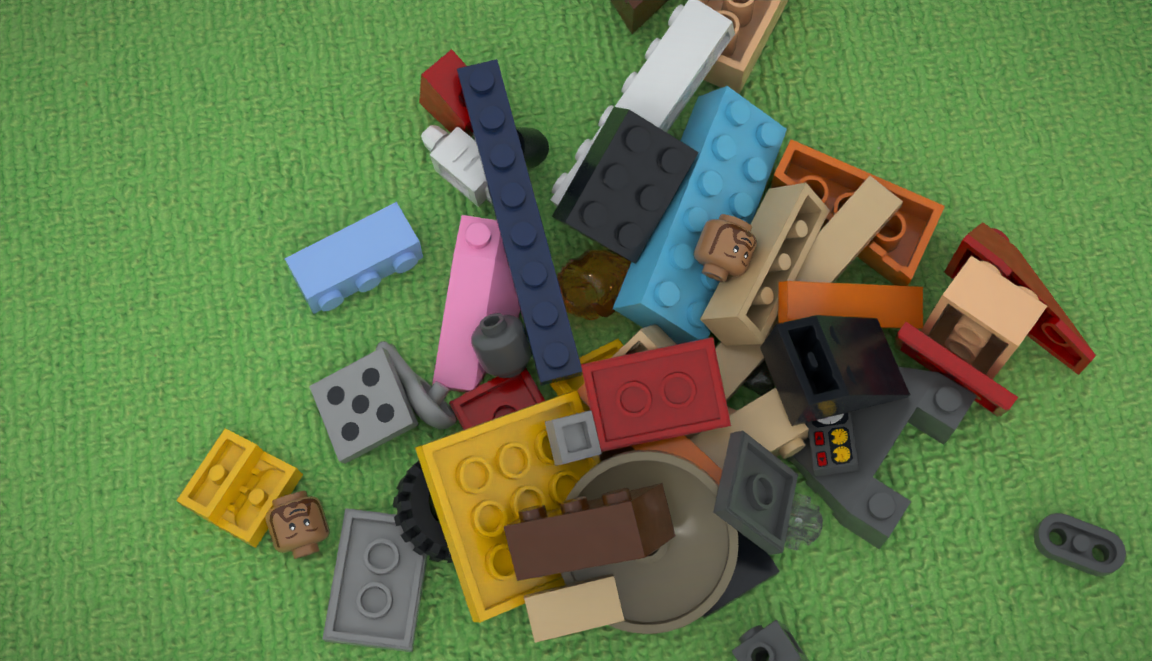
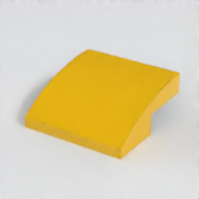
(238, 487)

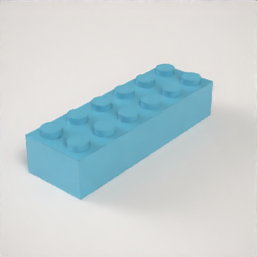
(727, 177)

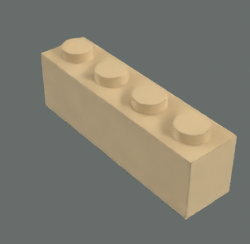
(785, 232)
(763, 421)

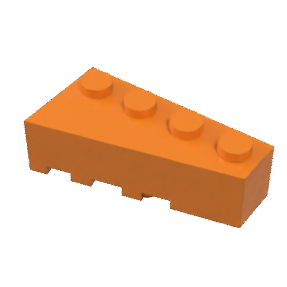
(902, 240)

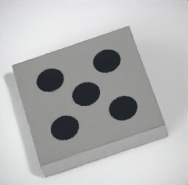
(363, 405)

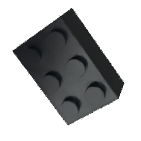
(625, 183)

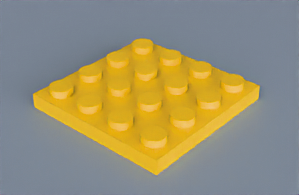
(480, 485)

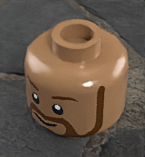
(725, 247)
(297, 524)

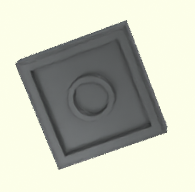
(756, 493)

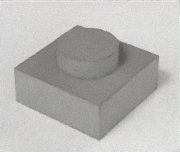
(573, 438)

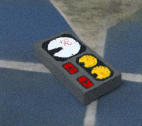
(833, 445)

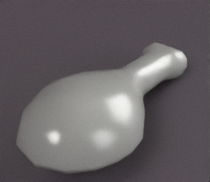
(424, 399)

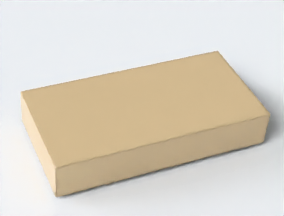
(573, 608)

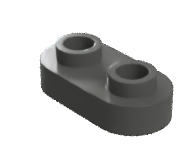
(1077, 544)

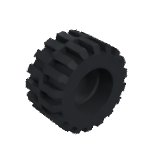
(416, 517)

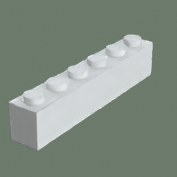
(669, 75)

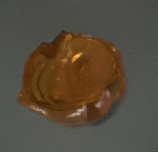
(592, 283)

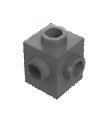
(770, 641)

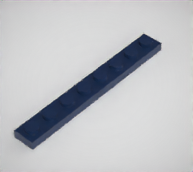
(519, 223)

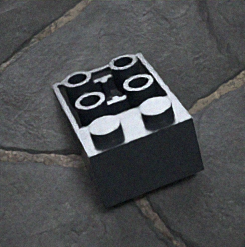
(831, 366)

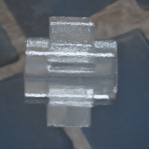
(804, 522)

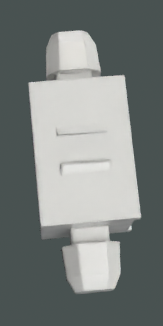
(457, 161)

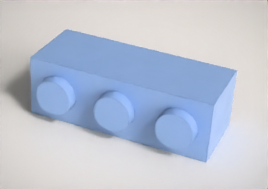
(355, 258)

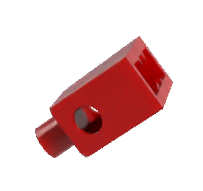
(443, 94)

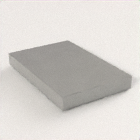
(375, 584)

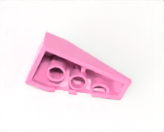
(476, 288)

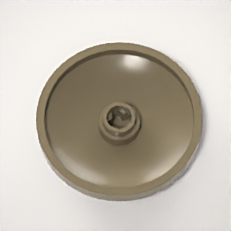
(689, 570)

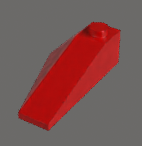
(1053, 328)

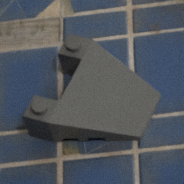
(858, 498)

